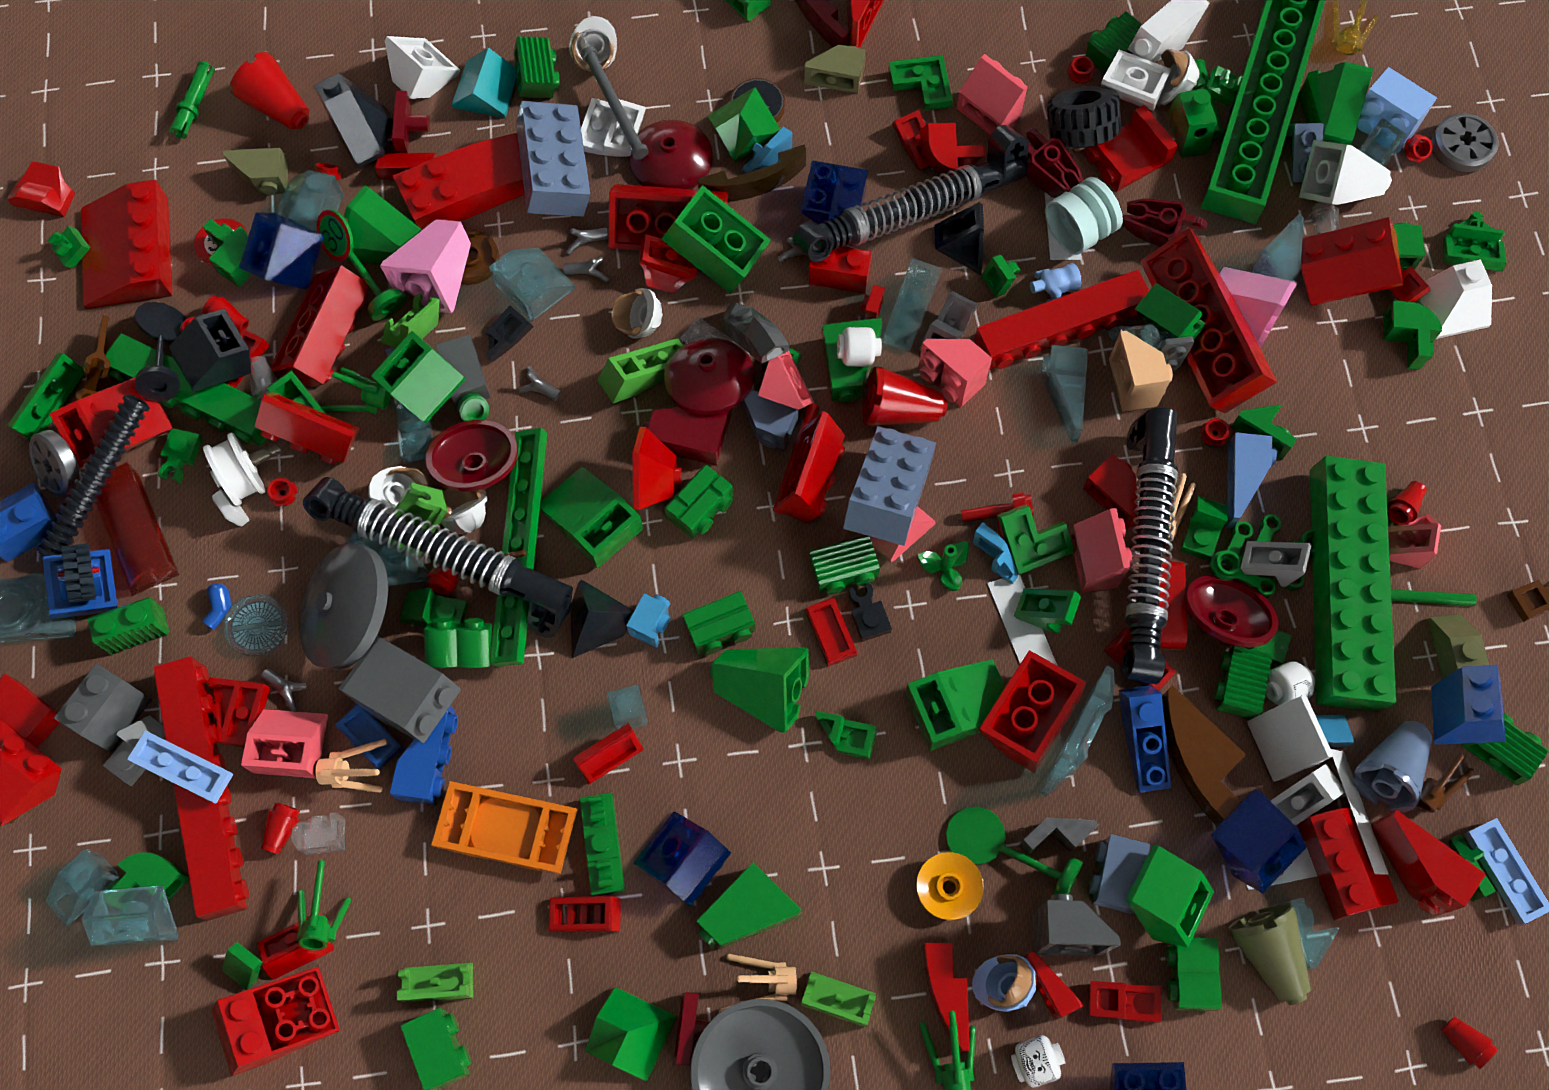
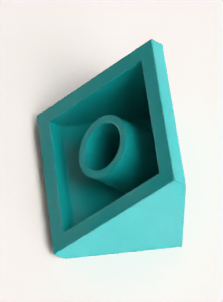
(486, 85)

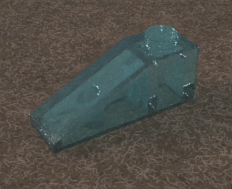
(911, 304)
(1066, 383)

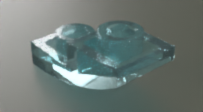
(415, 434)

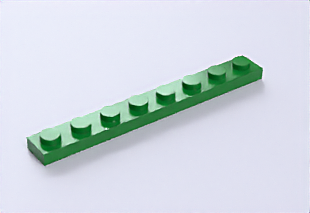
(519, 535)

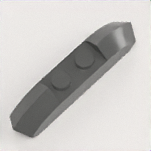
(753, 332)

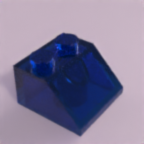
(682, 858)

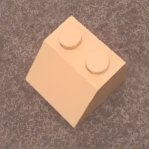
(1138, 372)

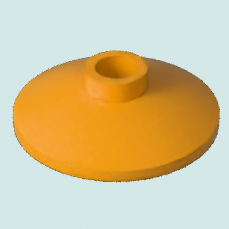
(962, 874)

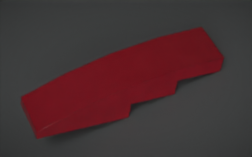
(824, 19)

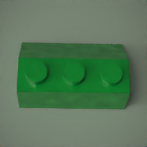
(716, 239)

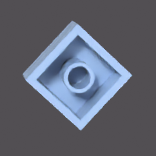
(1397, 102)

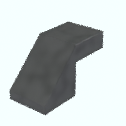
(952, 319)
(1067, 831)

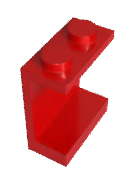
(1134, 151)

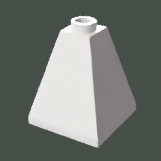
(1342, 174)

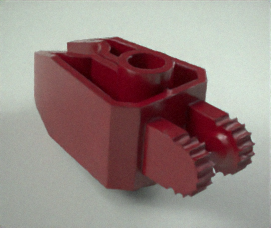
(1051, 165)
(1159, 220)

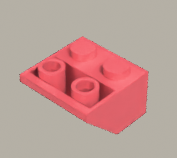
(992, 96)
(954, 367)
(1100, 551)
(285, 743)

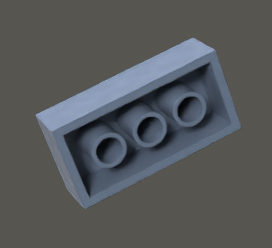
(552, 159)
(889, 486)

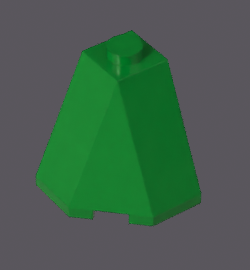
(1336, 99)
(377, 227)
(763, 682)

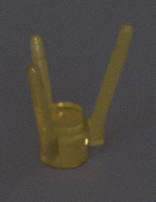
(1351, 39)

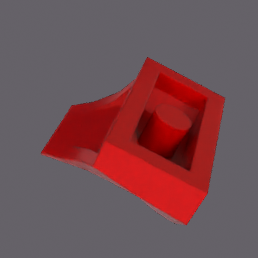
(42, 190)
(664, 266)

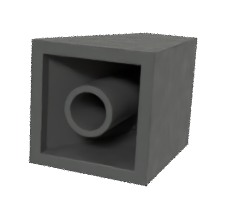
(400, 689)
(102, 707)

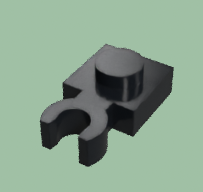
(869, 617)

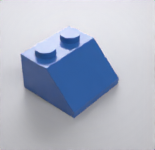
(23, 521)
(1468, 706)

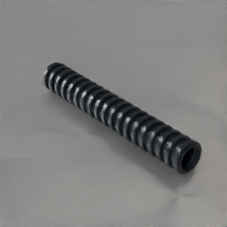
(94, 476)

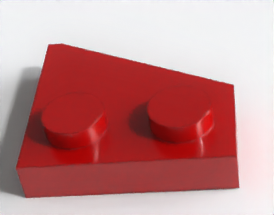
(236, 708)

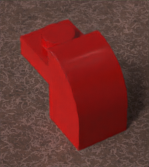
(941, 148)

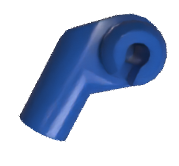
(220, 604)

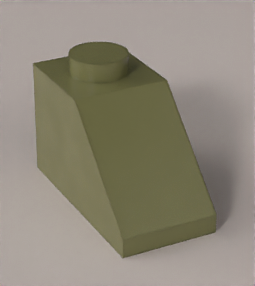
(837, 69)
(260, 168)
(1456, 643)

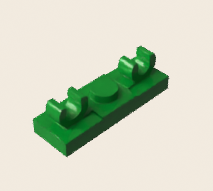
(46, 396)
(602, 844)

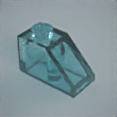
(77, 883)

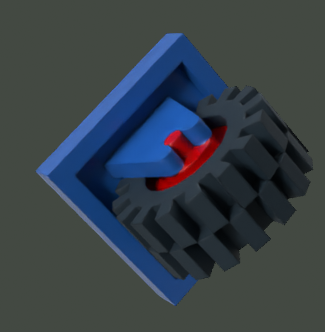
(79, 582)

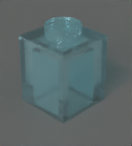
(628, 707)

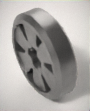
(1478, 134)
(53, 462)

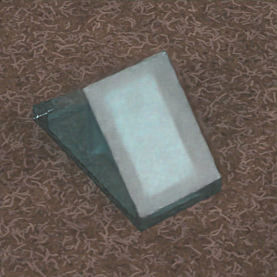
(1383, 142)

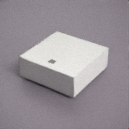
(230, 511)

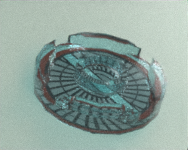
(256, 625)

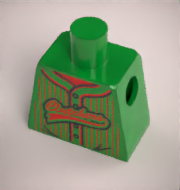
(1189, 115)

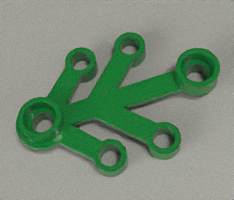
(1234, 561)

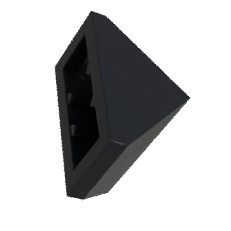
(963, 237)
(595, 619)

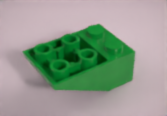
(591, 516)
(954, 701)

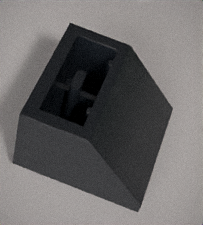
(211, 351)

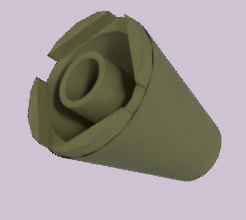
(1275, 950)

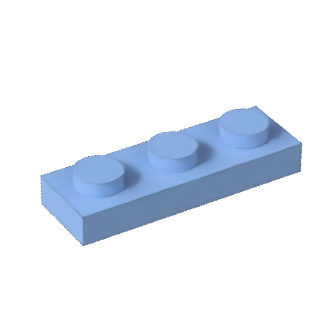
(180, 766)
(1508, 872)

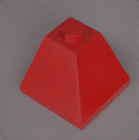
(653, 470)

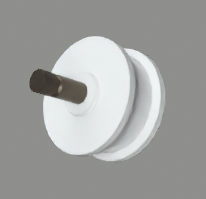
(236, 469)

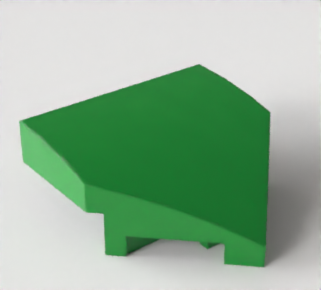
(1475, 241)

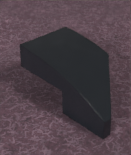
(506, 332)

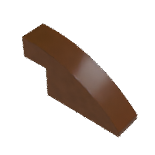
(1200, 755)

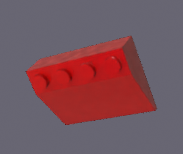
(127, 246)

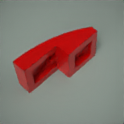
(908, 131)
(1125, 1001)

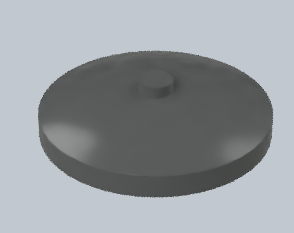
(343, 606)
(760, 1048)

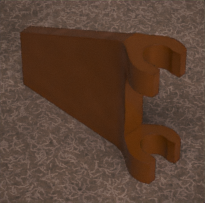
(95, 362)

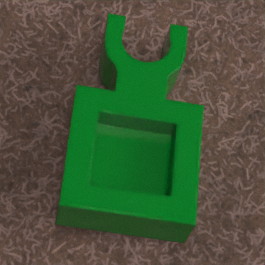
(179, 449)

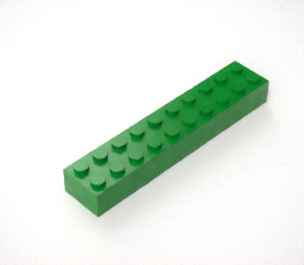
(1262, 109)

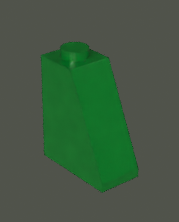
(845, 381)
(746, 909)

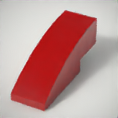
(946, 991)

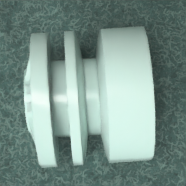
(1083, 215)

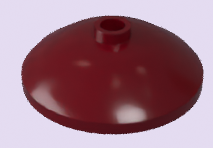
(674, 165)
(711, 386)
(471, 455)
(1231, 611)

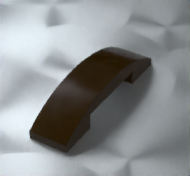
(758, 181)

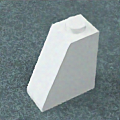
(1168, 29)

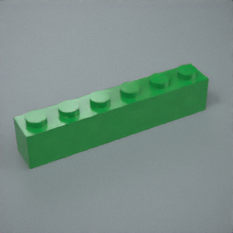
(219, 404)

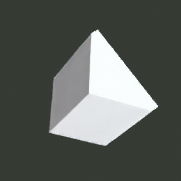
(1136, 79)

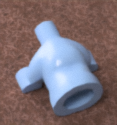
(1057, 281)

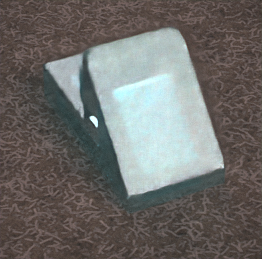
(1314, 943)

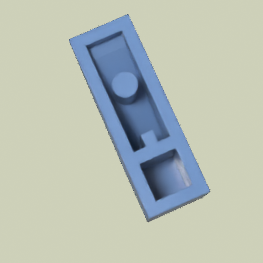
(1247, 464)

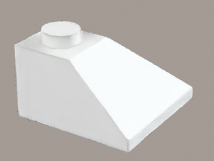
(418, 66)
(1460, 298)

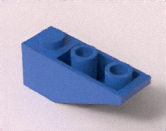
(1146, 737)
(421, 766)

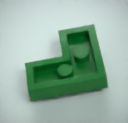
(923, 73)
(1033, 547)

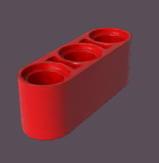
(1175, 632)

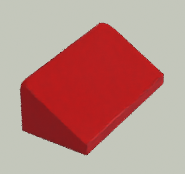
(397, 162)
(283, 953)

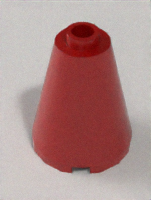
(270, 91)
(900, 400)

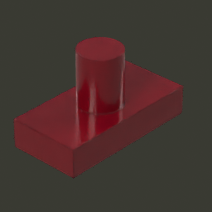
(405, 122)
(688, 1029)

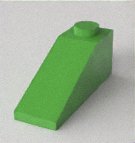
(637, 370)

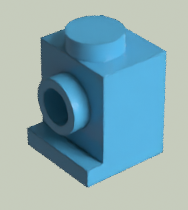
(649, 619)

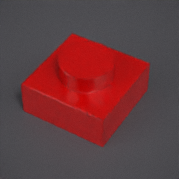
(1413, 287)
(873, 303)

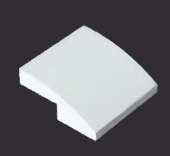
(602, 131)
(1290, 738)

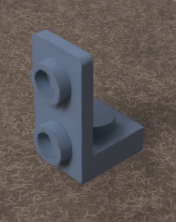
(1301, 146)

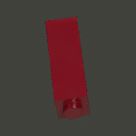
(690, 434)

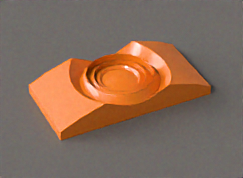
(504, 828)

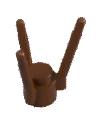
(1433, 791)

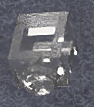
(320, 834)

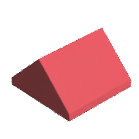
(784, 383)

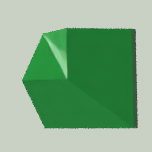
(744, 124)
(630, 1033)

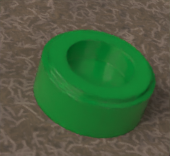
(473, 407)

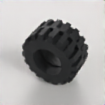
(1084, 116)

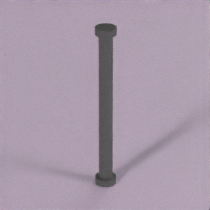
(638, 150)

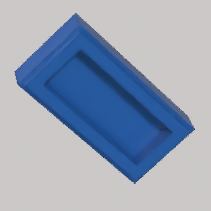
(362, 729)

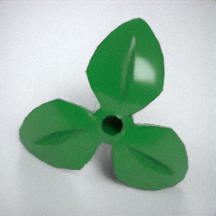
(953, 556)

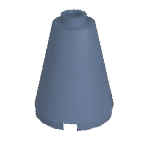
(1396, 768)

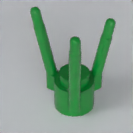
(372, 394)
(316, 931)
(956, 1074)

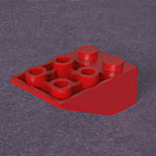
(85, 419)
(273, 1020)

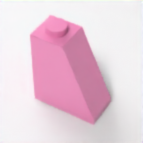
(431, 263)
(1258, 298)

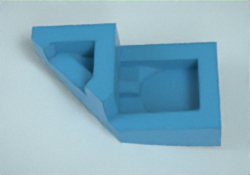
(768, 156)
(996, 547)

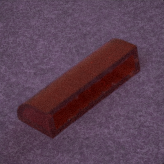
(135, 531)

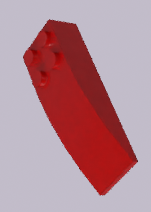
(463, 181)
(1225, 351)

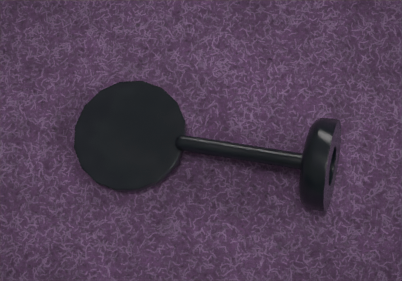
(164, 325)

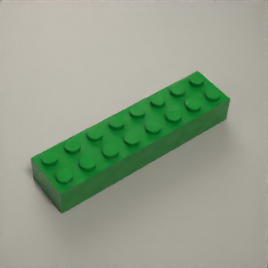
(1351, 585)

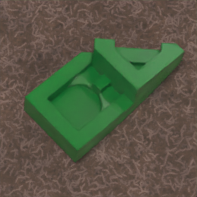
(848, 736)
(1459, 846)

